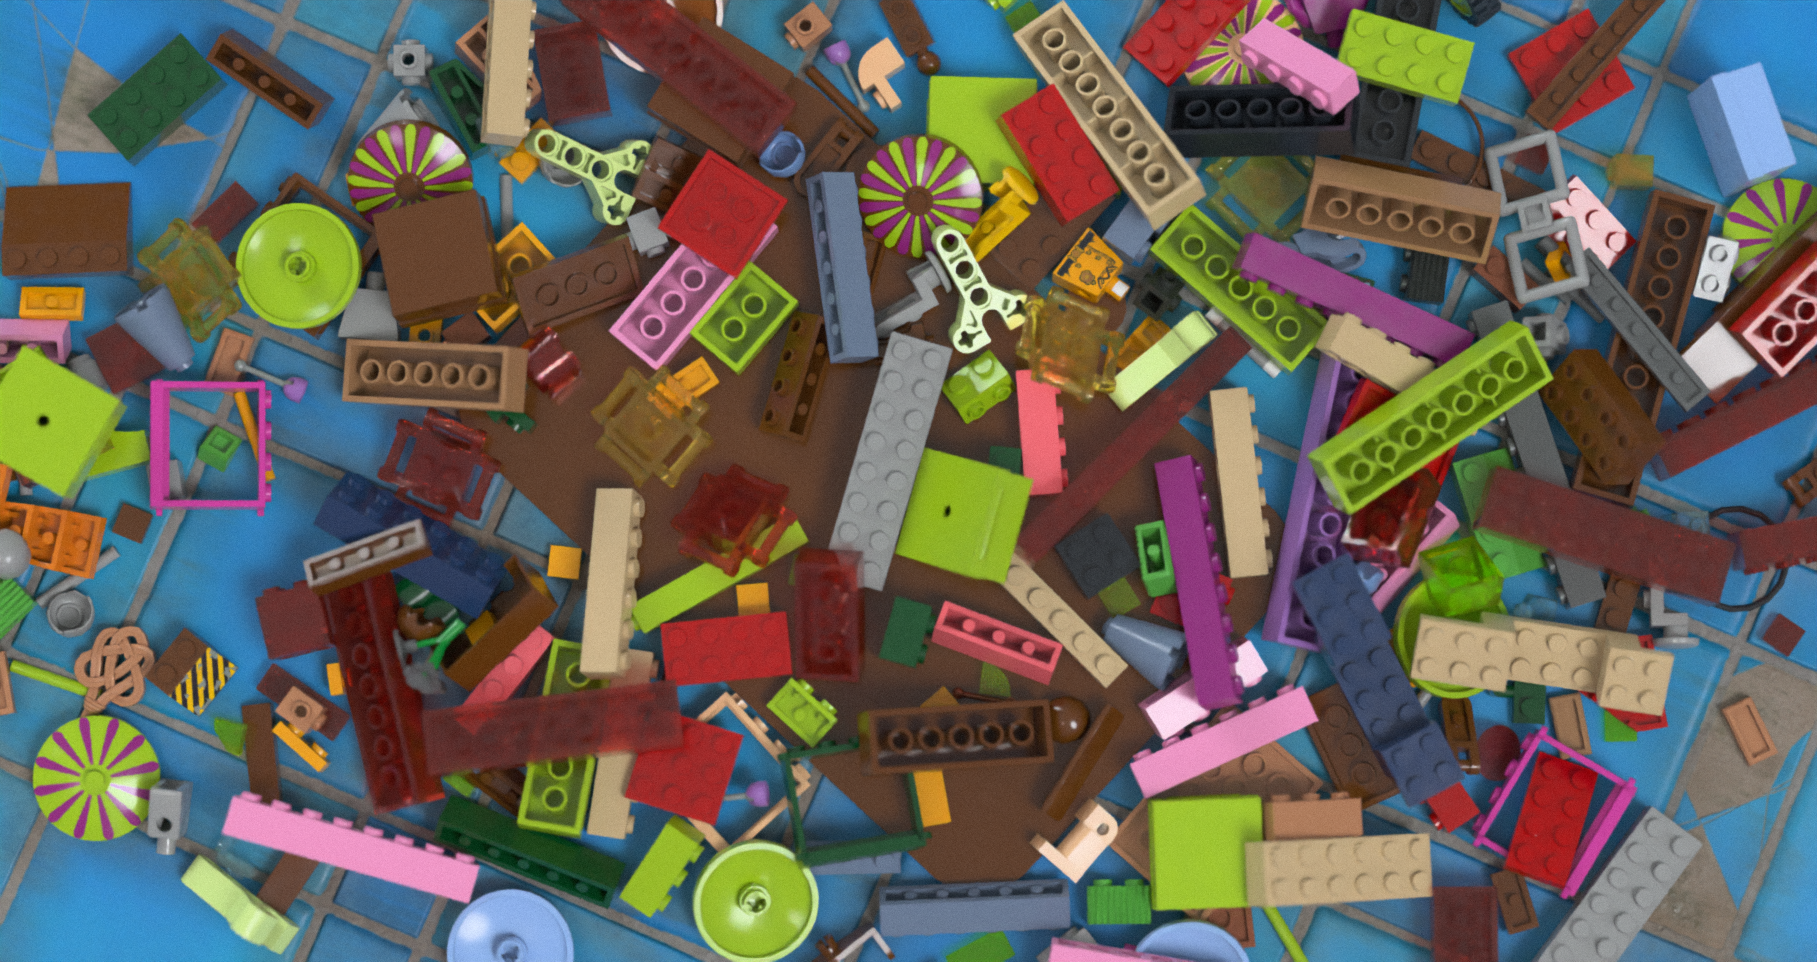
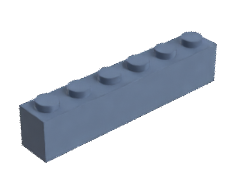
(842, 267)
(974, 907)

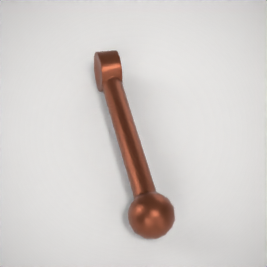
(959, 693)

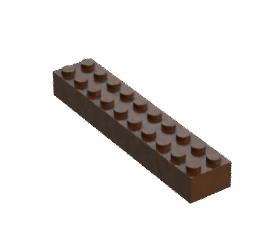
(1661, 284)

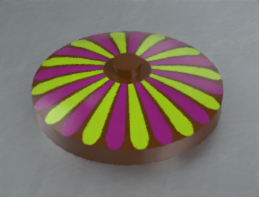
(406, 166)
(917, 187)

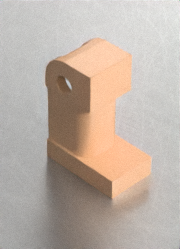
(1083, 842)

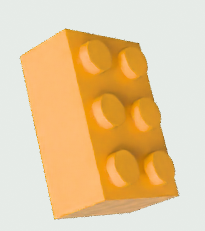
(516, 253)

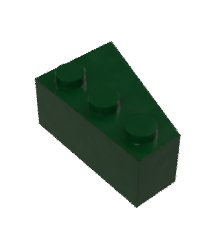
(462, 102)

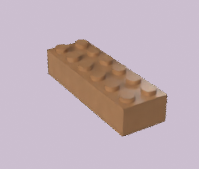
(1401, 210)
(435, 375)

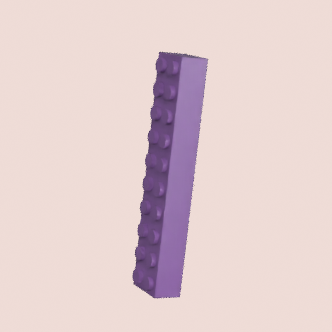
(1312, 523)

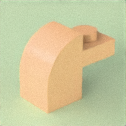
(875, 68)

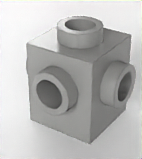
(418, 71)
(1548, 333)

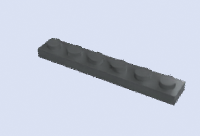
(1641, 334)

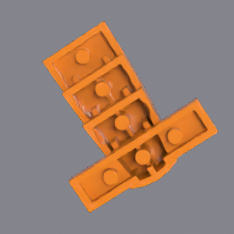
(56, 537)

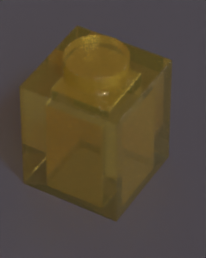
(1630, 172)

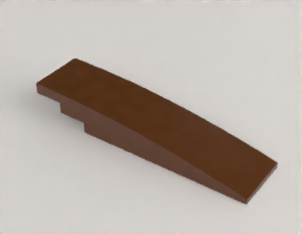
(1715, 351)

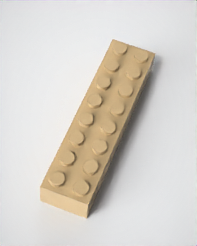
(1110, 115)

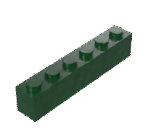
(529, 852)

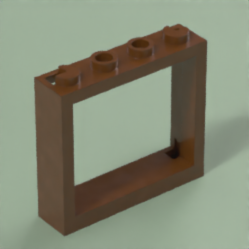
(289, 191)

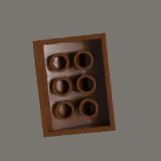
(68, 231)

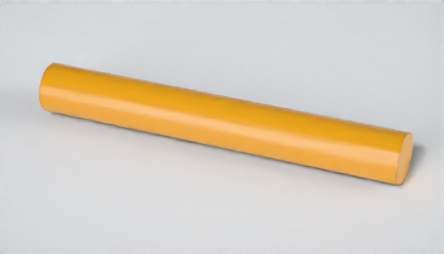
(251, 427)

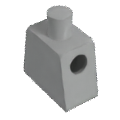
(370, 313)
(172, 801)

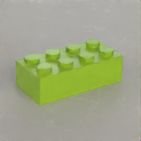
(1405, 57)

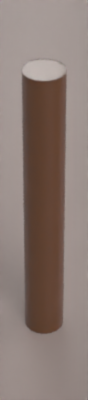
(842, 102)

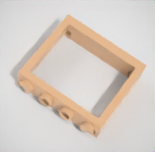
(758, 729)

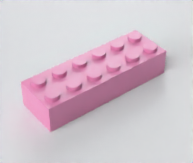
(673, 304)

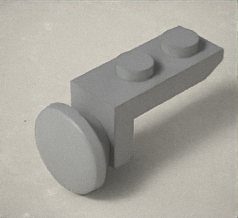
(911, 307)
(1673, 624)

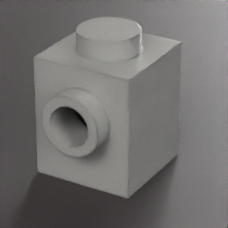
(645, 234)

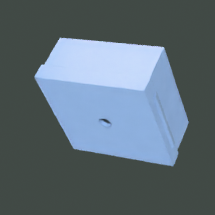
(1741, 129)

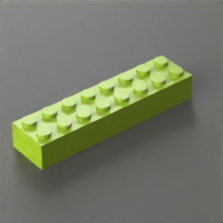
(1430, 417)

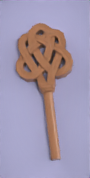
(134, 655)

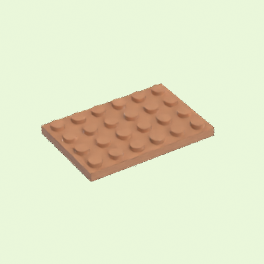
(1262, 772)

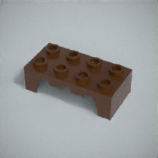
(1601, 417)
(517, 616)

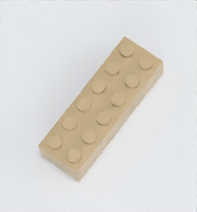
(1338, 869)

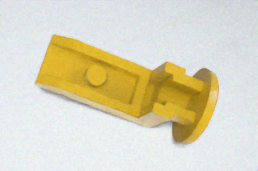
(1004, 214)

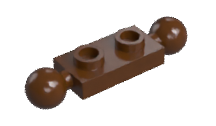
(912, 33)

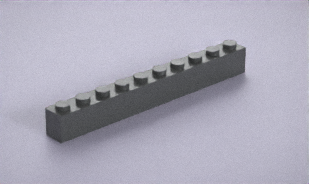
(1537, 457)

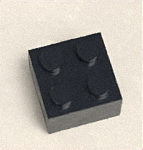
(1097, 556)

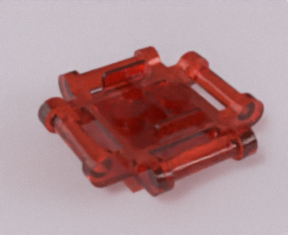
(440, 466)
(731, 516)

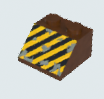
(192, 671)

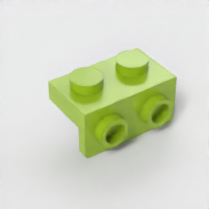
(978, 387)
(802, 711)

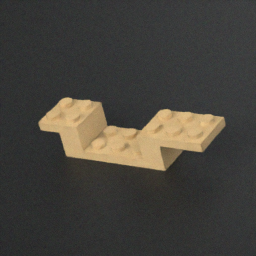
(1543, 654)

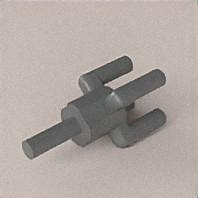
(1548, 245)

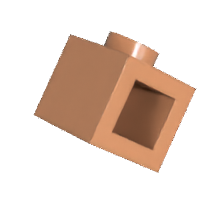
(807, 28)
(302, 710)

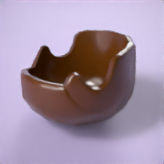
(416, 626)
(1068, 719)

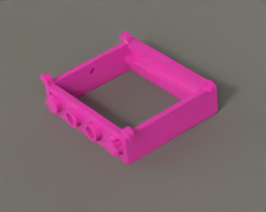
(160, 445)
(1598, 831)

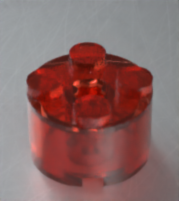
(548, 364)

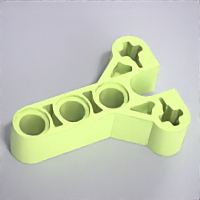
(600, 188)
(970, 312)
(1162, 359)
(240, 907)

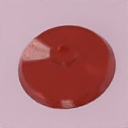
(1496, 750)

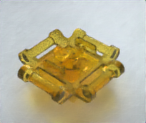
(1264, 190)
(195, 275)
(1067, 344)
(651, 426)

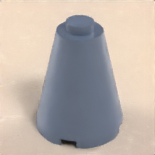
(158, 328)
(1147, 648)

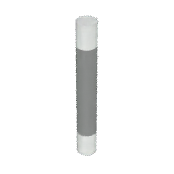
(1255, 354)

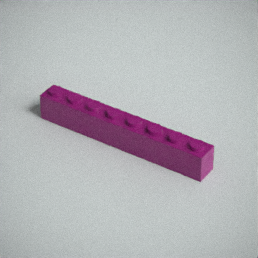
(1338, 293)
(1199, 583)

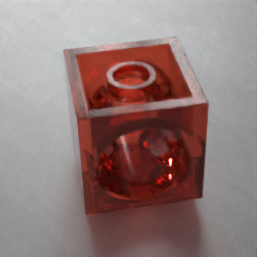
(293, 621)

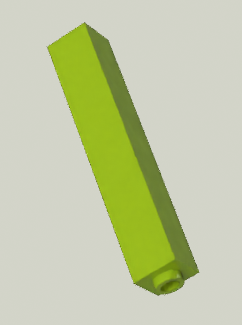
(706, 583)

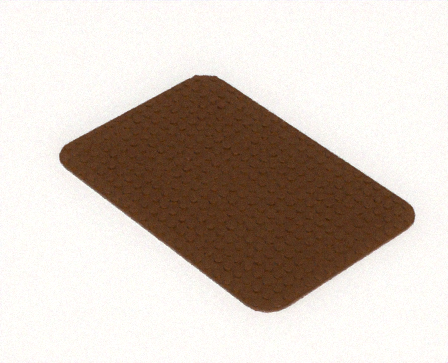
(989, 808)

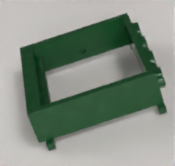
(852, 849)

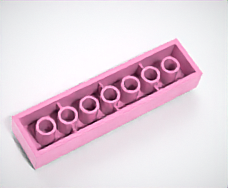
(351, 848)

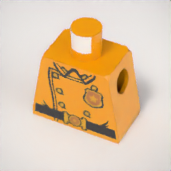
(1091, 270)

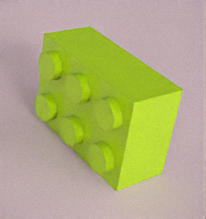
(744, 318)

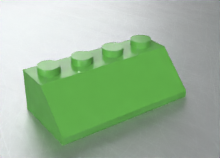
(1469, 481)

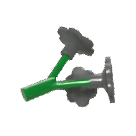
(425, 676)

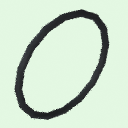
(1777, 587)

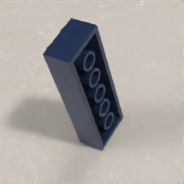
(456, 570)

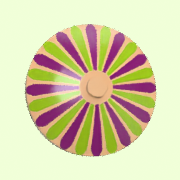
(1222, 59)

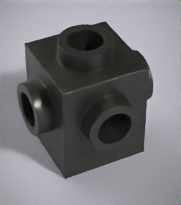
(1159, 293)

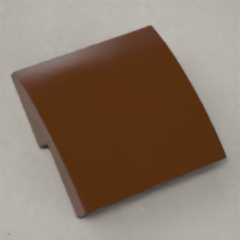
(664, 173)

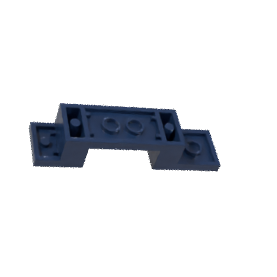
(1373, 682)

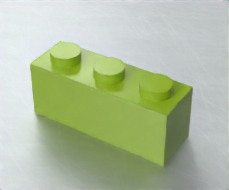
(664, 867)

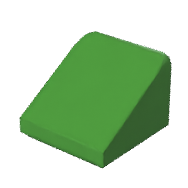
(219, 448)

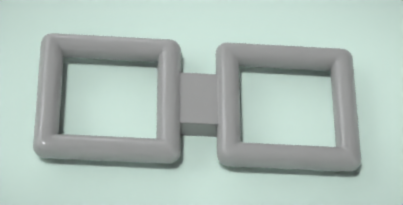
(1537, 217)

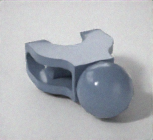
(1329, 249)

